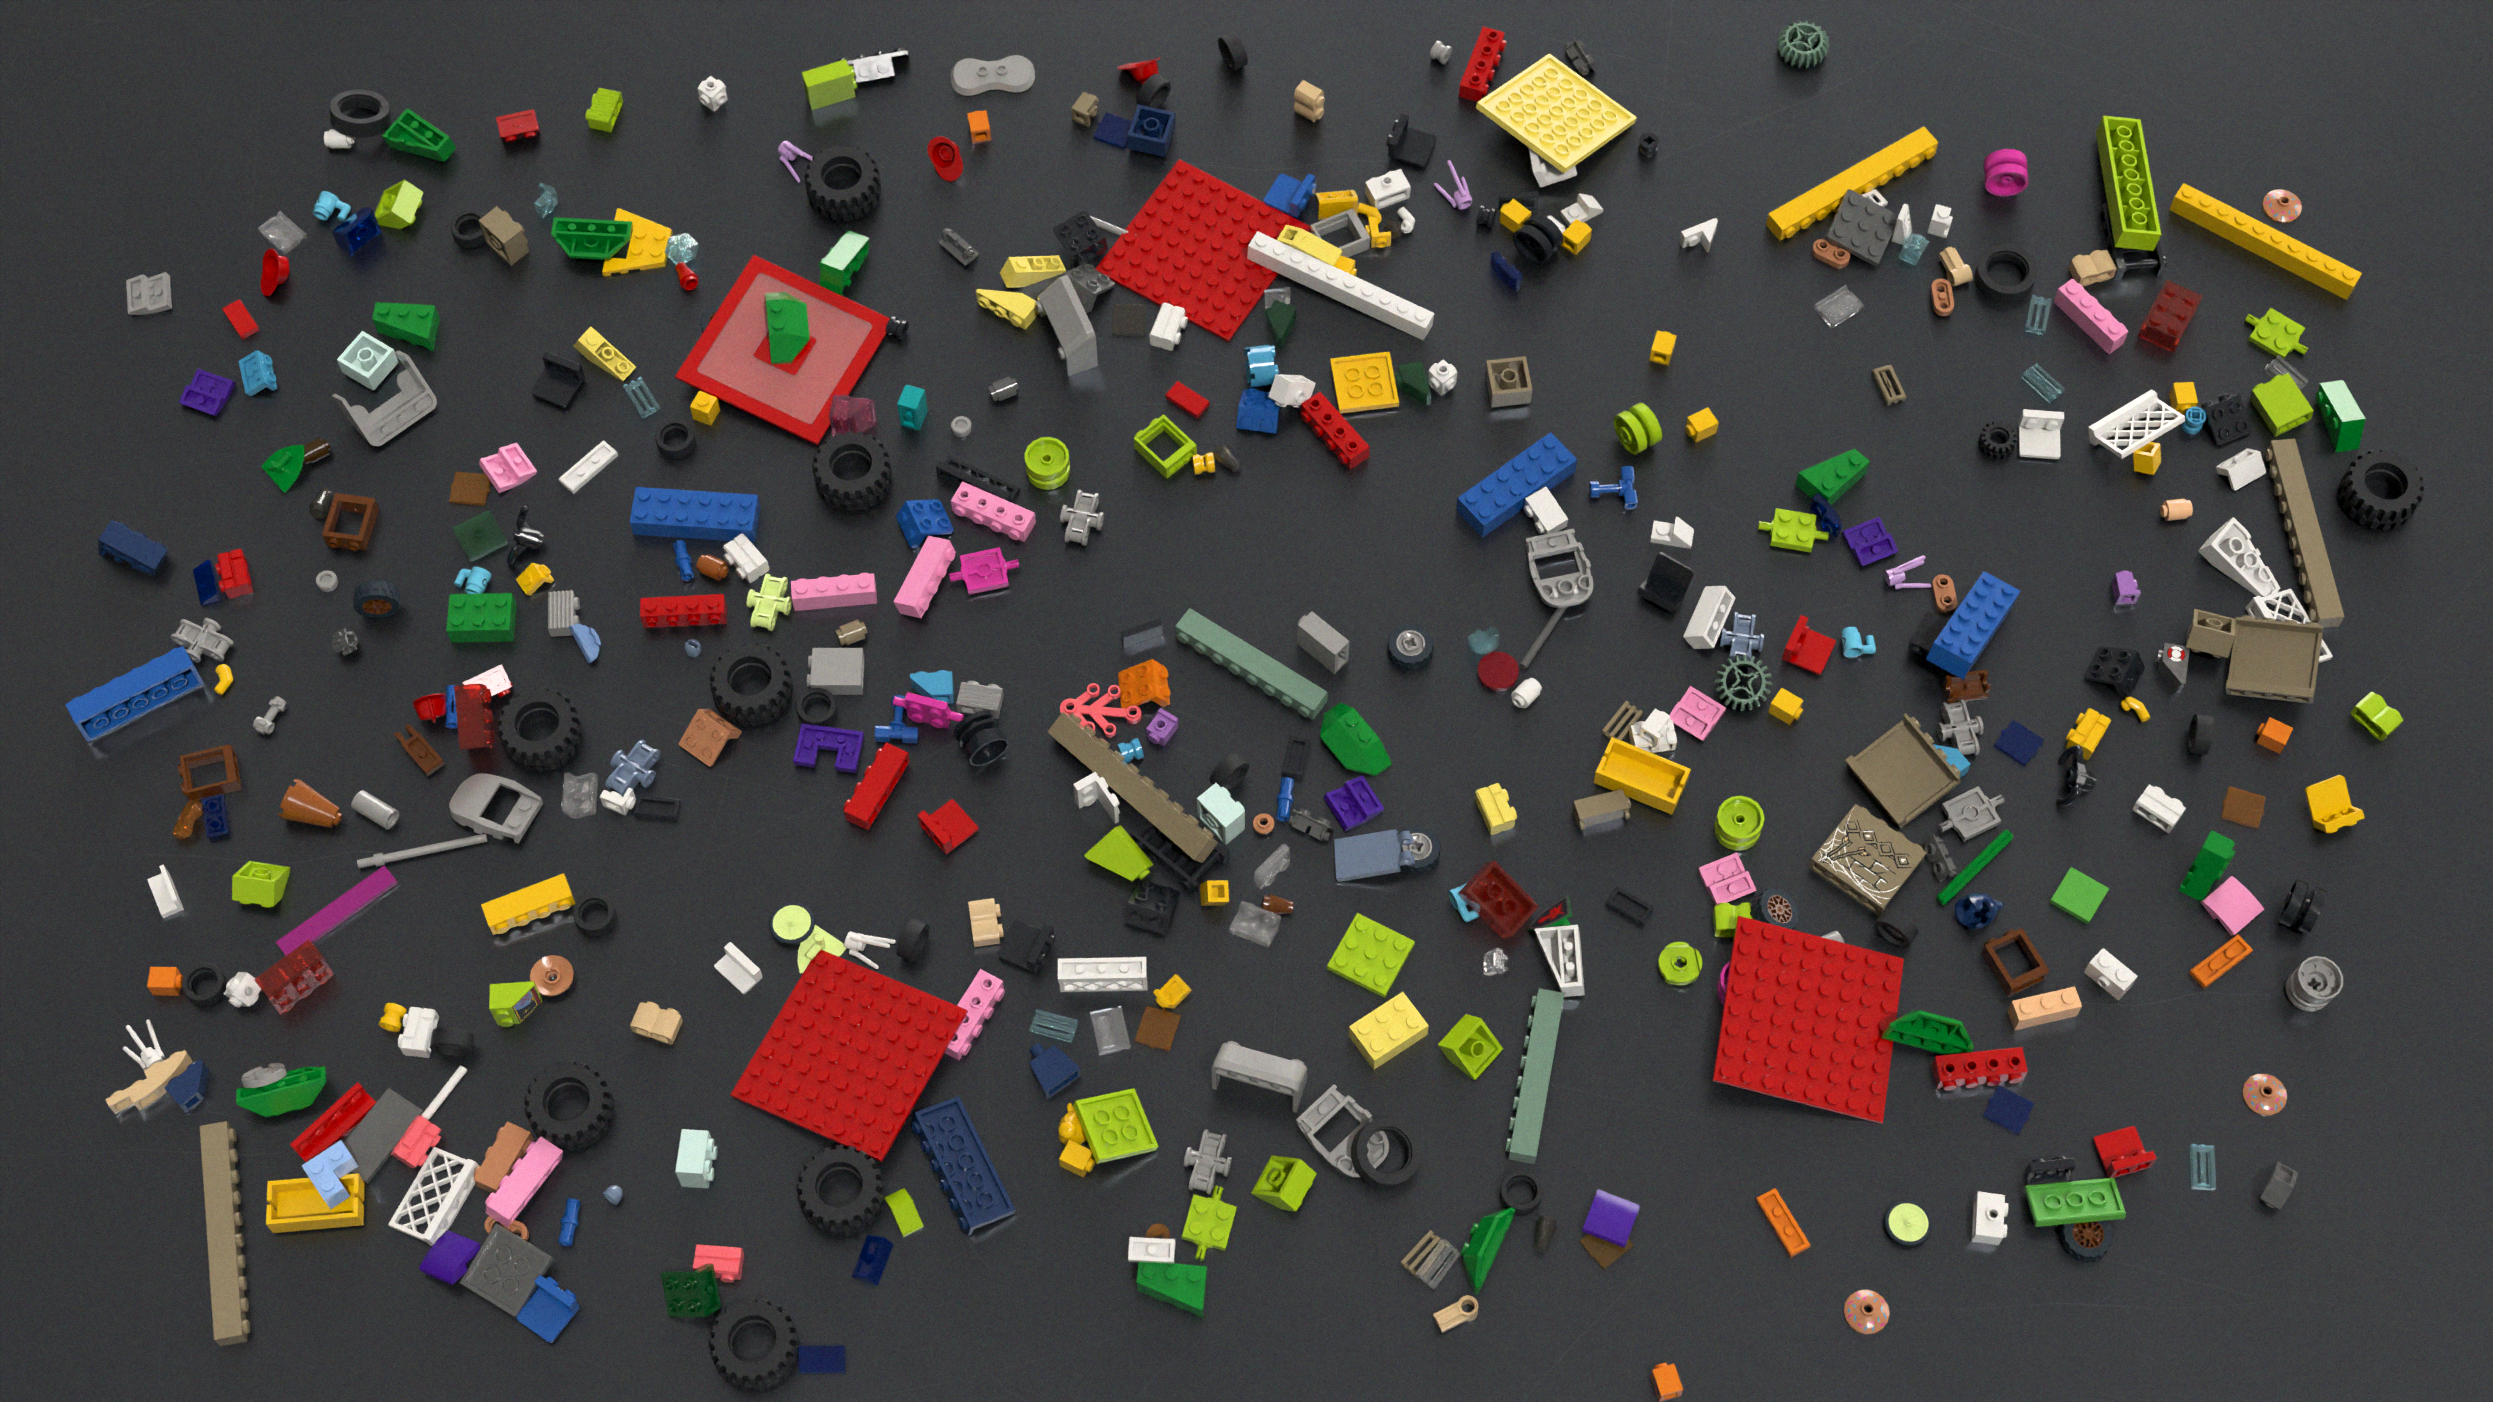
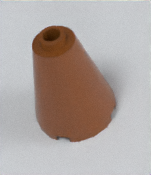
(308, 806)

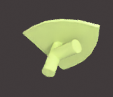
(814, 943)

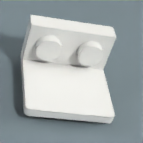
(1546, 172)
(2040, 434)
(1093, 787)

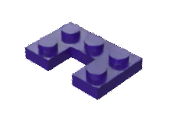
(815, 737)

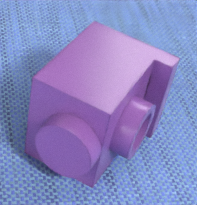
(2125, 588)
(1162, 735)

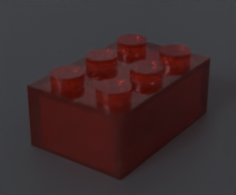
(2170, 315)
(474, 717)
(1498, 899)
(294, 977)

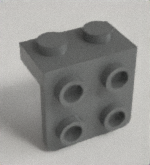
(1088, 284)

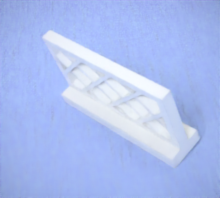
(2128, 417)
(2259, 610)
(1102, 974)
(449, 1202)

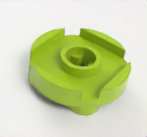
(1673, 974)

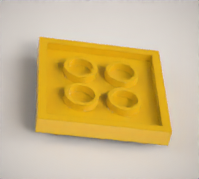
(1364, 382)

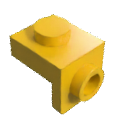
(1377, 239)
(534, 577)
(1172, 992)

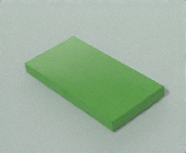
(2075, 1202)

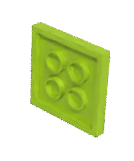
(1371, 955)
(1115, 1125)

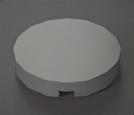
(263, 1076)

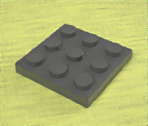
(1862, 227)
(506, 1270)

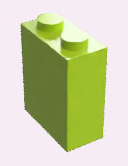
(829, 84)
(2281, 404)

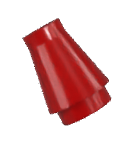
(687, 278)

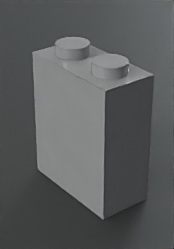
(1322, 642)
(837, 670)

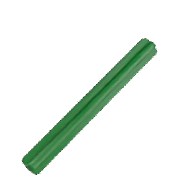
(1974, 867)

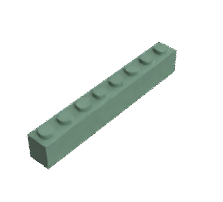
(1251, 664)
(1536, 1076)

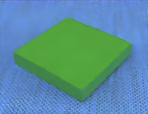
(2079, 895)

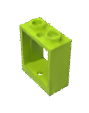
(1177, 459)

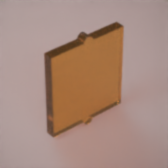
(470, 488)
(2243, 807)
(1157, 1028)
(1603, 1251)

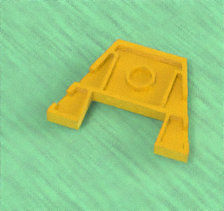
(645, 247)

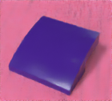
(207, 392)
(1869, 542)
(1354, 803)
(1611, 1218)
(449, 1257)

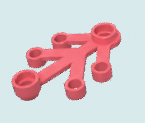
(1098, 710)

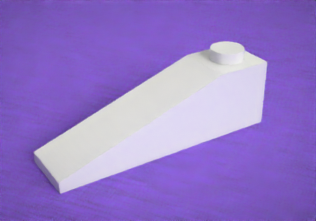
(2235, 556)

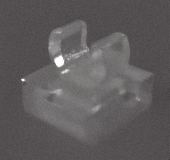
(1494, 962)

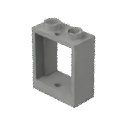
(1346, 218)

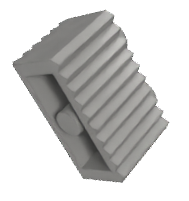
(562, 612)
(978, 697)

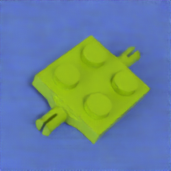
(2276, 333)
(1793, 530)
(1209, 1223)

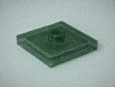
(480, 536)

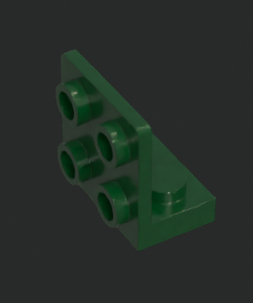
(691, 1292)

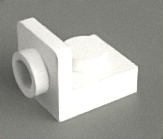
(618, 803)

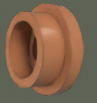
(1263, 829)

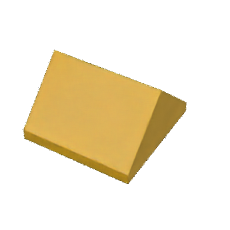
(1335, 202)

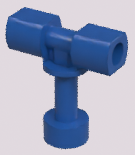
(1624, 488)
(897, 728)

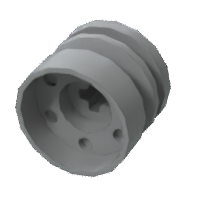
(2314, 983)

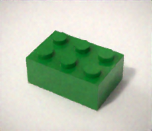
(481, 617)

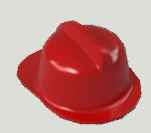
(1142, 70)
(945, 158)
(274, 271)
(430, 707)

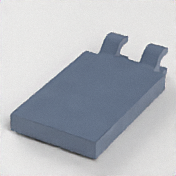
(1372, 854)

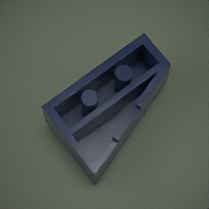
(132, 547)

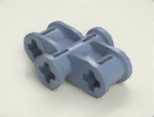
(1741, 638)
(633, 768)

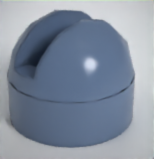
(690, 650)
(613, 1194)

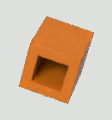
(979, 126)
(2273, 735)
(165, 981)
(1666, 1382)

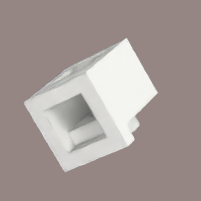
(1940, 221)
(1655, 727)

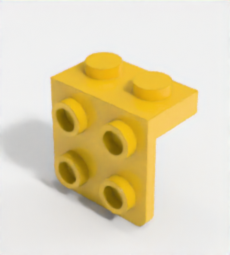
(2331, 805)

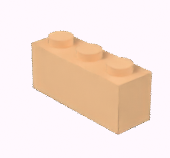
(2044, 1008)

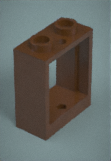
(355, 504)
(206, 757)
(2015, 985)

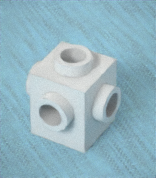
(712, 93)
(1442, 377)
(242, 990)

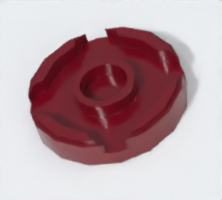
(1498, 671)

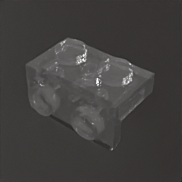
(579, 795)
(1255, 924)

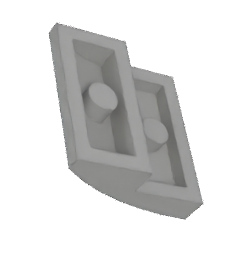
(148, 294)

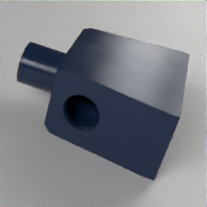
(1052, 1069)

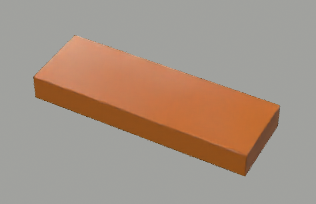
(2220, 961)
(1782, 1222)

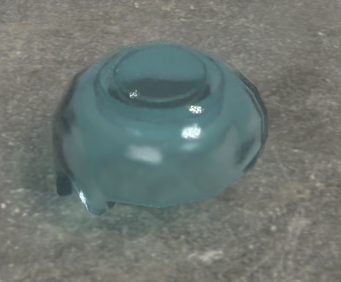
(1484, 642)

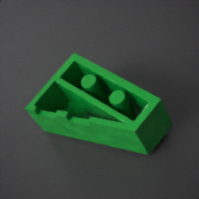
(418, 137)
(842, 261)
(408, 322)
(2341, 415)
(1833, 476)
(2208, 866)
(1175, 1284)

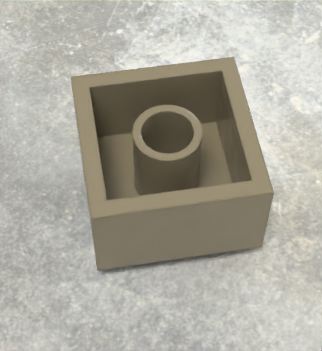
(504, 235)
(1508, 381)
(2211, 633)

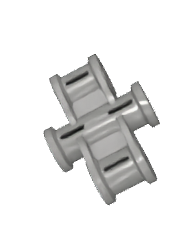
(1082, 517)
(202, 639)
(1960, 727)
(1207, 1161)

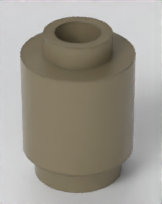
(851, 632)

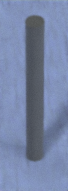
(1542, 637)

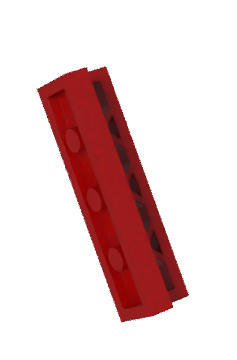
(334, 1123)

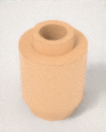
(2176, 509)

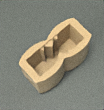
(1309, 101)
(2092, 267)
(984, 922)
(656, 1022)

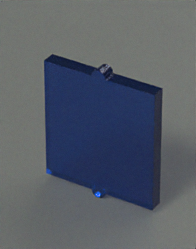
(1113, 130)
(2019, 742)
(2008, 1110)

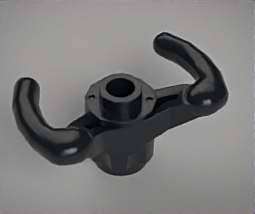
(524, 537)
(2076, 776)

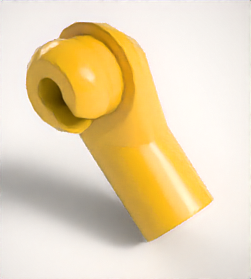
(1370, 211)
(226, 678)
(2136, 705)

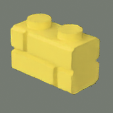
(1495, 808)

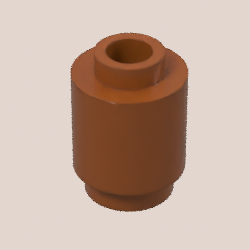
(712, 566)

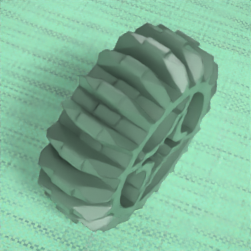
(1800, 50)
(1748, 690)

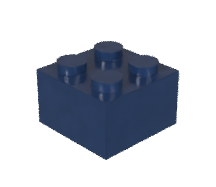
(1151, 130)

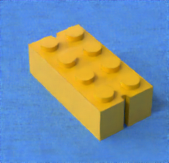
(1642, 775)
(303, 1208)

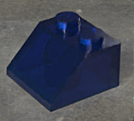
(357, 231)

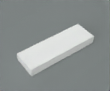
(588, 467)

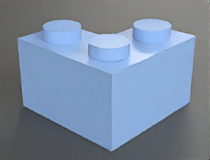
(327, 1170)

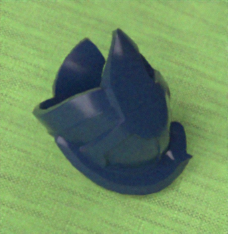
(1977, 910)

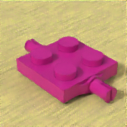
(984, 571)
(928, 710)

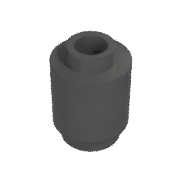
(1003, 389)

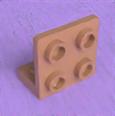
(708, 735)

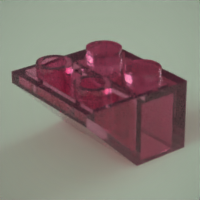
(851, 414)

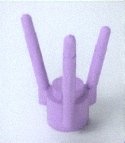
(790, 152)
(1462, 196)
(1896, 575)

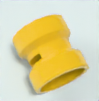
(1198, 463)
(392, 1018)

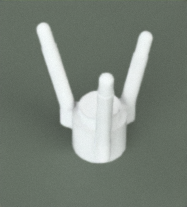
(858, 942)
(148, 1055)

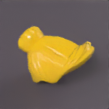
(1070, 1127)

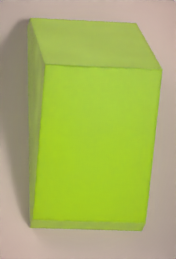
(904, 1212)

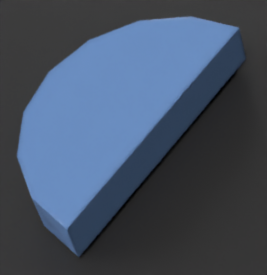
(587, 640)

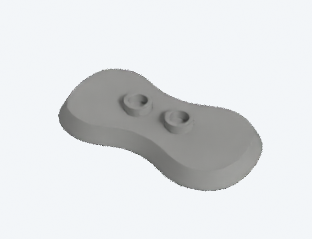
(977, 76)

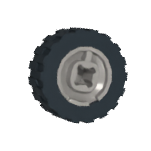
(1410, 646)
(1425, 850)

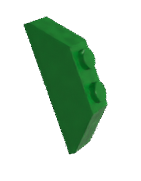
(591, 237)
(786, 326)
(1353, 741)
(1930, 1033)
(290, 1093)
(1484, 1246)

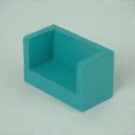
(912, 407)

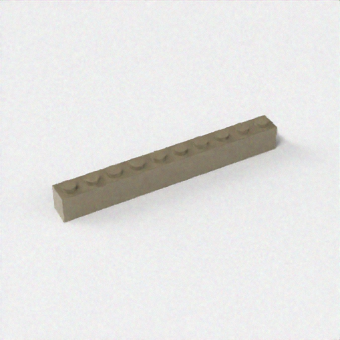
(2304, 533)
(1133, 787)
(224, 1234)

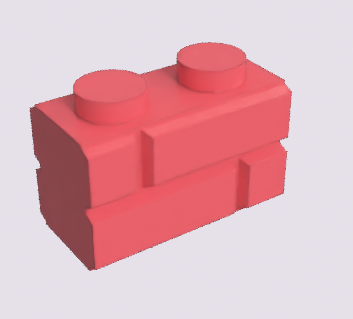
(416, 1142)
(726, 1261)

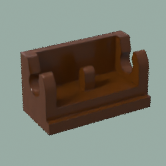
(1971, 688)

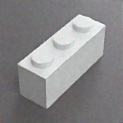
(1709, 617)

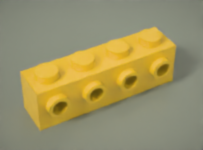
(528, 904)

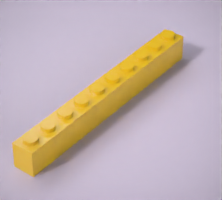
(1860, 178)
(2265, 241)

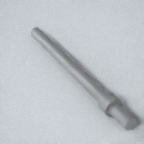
(380, 858)

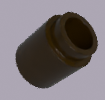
(316, 450)

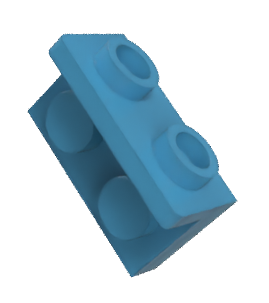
(257, 373)

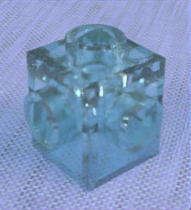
(681, 248)

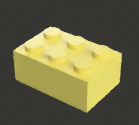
(1388, 1030)

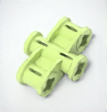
(769, 602)

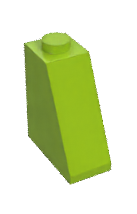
(1121, 855)

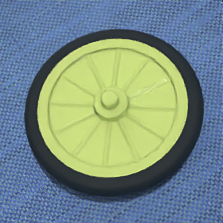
(792, 923)
(1908, 1223)

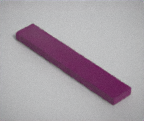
(338, 910)

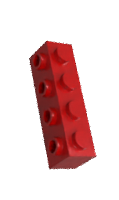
(1481, 64)
(1334, 430)
(683, 611)
(876, 786)
(1979, 1068)

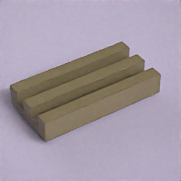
(1888, 400)
(1631, 710)
(1430, 1235)

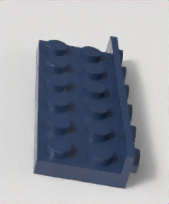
(961, 1164)

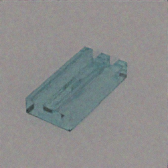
(2040, 301)
(2040, 384)
(634, 385)
(1057, 1018)
(2211, 1167)

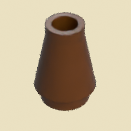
(1276, 904)

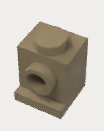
(1085, 108)

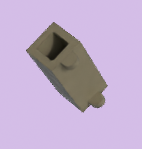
(1601, 808)

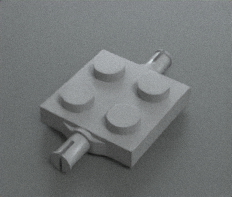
(1971, 813)

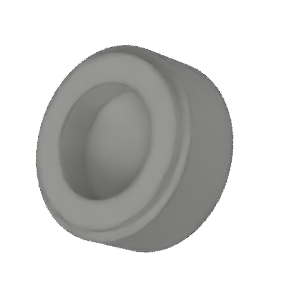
(961, 426)
(326, 581)

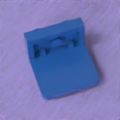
(1290, 194)
(1257, 411)
(923, 518)
(548, 1309)

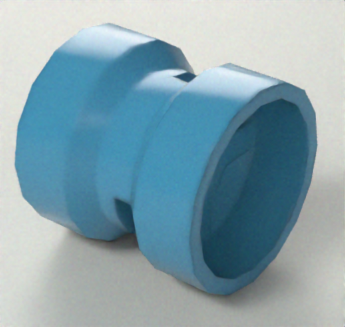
(2193, 420)
(1131, 750)

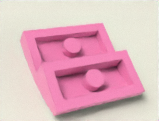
(507, 467)
(1697, 713)
(1726, 879)
(2232, 905)

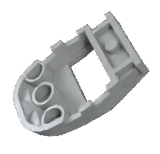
(1564, 589)
(476, 793)
(1340, 1158)

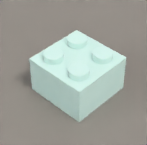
(367, 360)
(1221, 813)
(695, 1158)

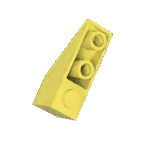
(1310, 244)
(1030, 270)
(1011, 305)
(603, 354)

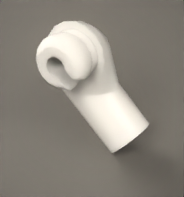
(1408, 220)

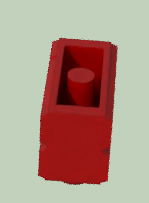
(234, 573)

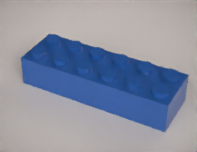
(1505, 490)
(694, 514)
(1973, 625)
(134, 693)

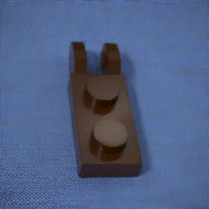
(420, 751)

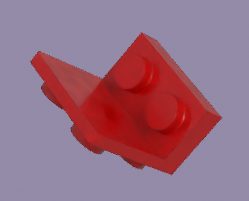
(1808, 648)
(947, 826)
(2123, 1152)

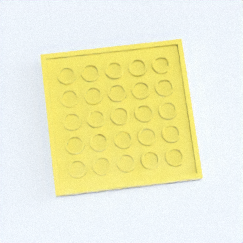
(1556, 113)

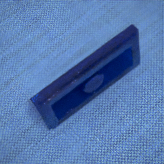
(207, 583)
(872, 1259)
(822, 1359)

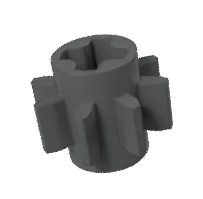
(344, 641)

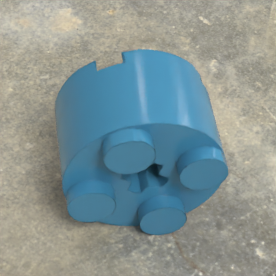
(1260, 365)

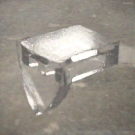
(1276, 294)

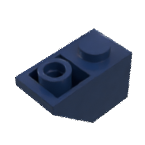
(190, 1086)

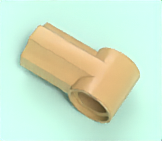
(1956, 270)
(1454, 1315)

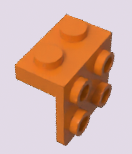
(1144, 683)

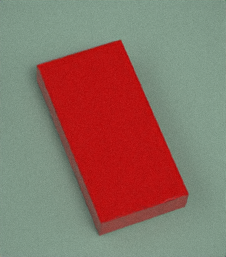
(240, 319)
(1187, 399)

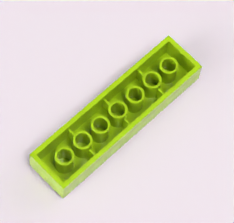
(2128, 183)

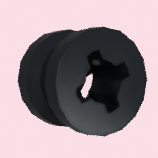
(1648, 145)
(1486, 216)
(897, 327)

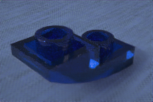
(1506, 273)
(1831, 520)
(215, 816)

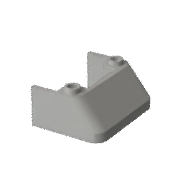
(1070, 325)
(398, 412)
(1260, 1070)

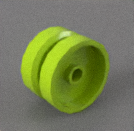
(1637, 428)
(1047, 463)
(1738, 823)

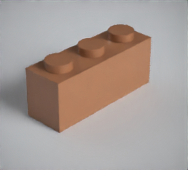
(500, 1158)

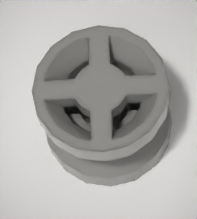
(1440, 52)

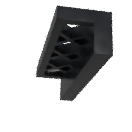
(957, 476)

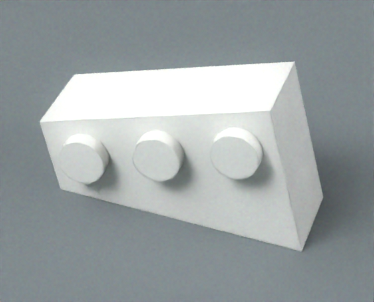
(1563, 954)

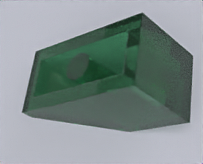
(1280, 320)
(1414, 381)

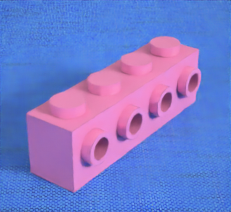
(2090, 316)
(993, 512)
(924, 577)
(834, 591)
(979, 1003)
(523, 1182)

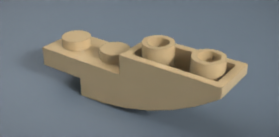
(147, 1091)

